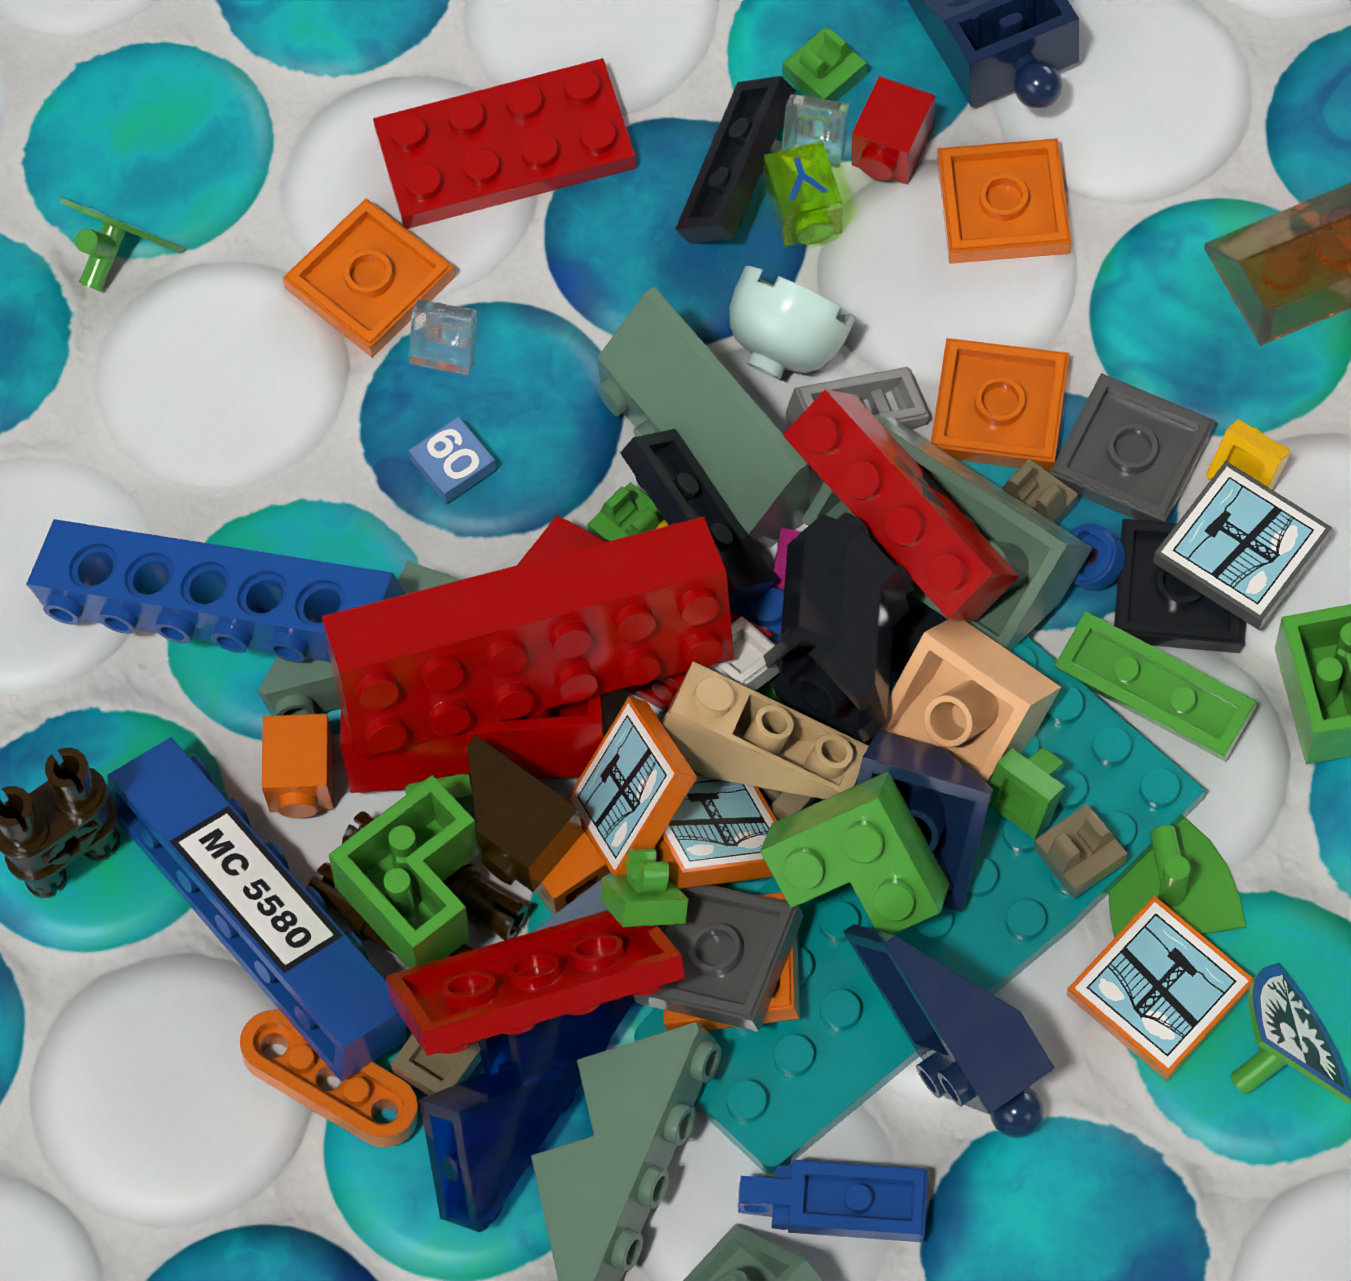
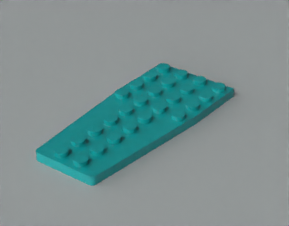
(807, 1074)

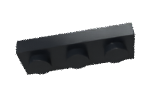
(735, 160)
(684, 493)

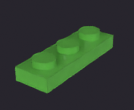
(1156, 686)

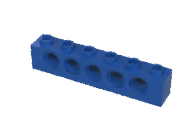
(198, 589)

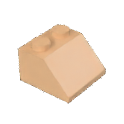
(968, 697)

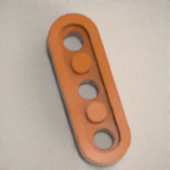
(347, 1106)

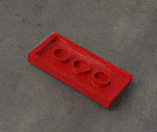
(504, 143)
(531, 980)

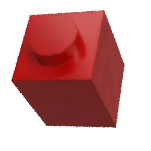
(892, 130)

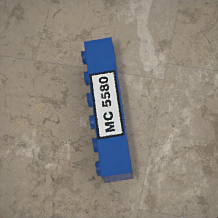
(257, 907)

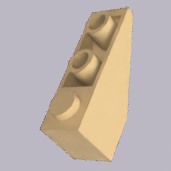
(756, 740)

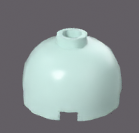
(785, 325)

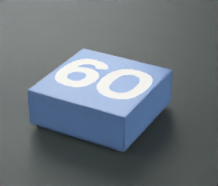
(452, 460)

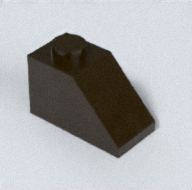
(518, 818)

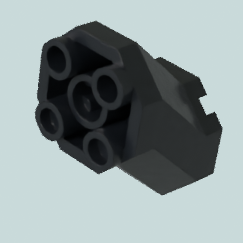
(838, 626)

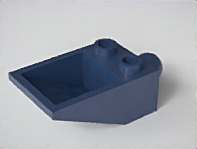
(1003, 45)
(967, 1038)

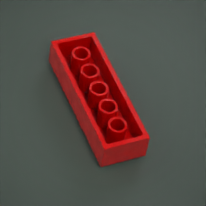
(530, 637)

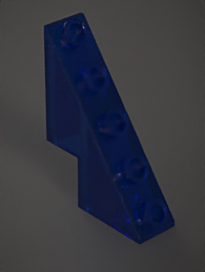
(492, 1123)

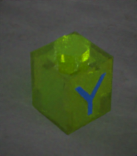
(803, 194)

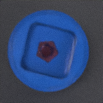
(1103, 561)

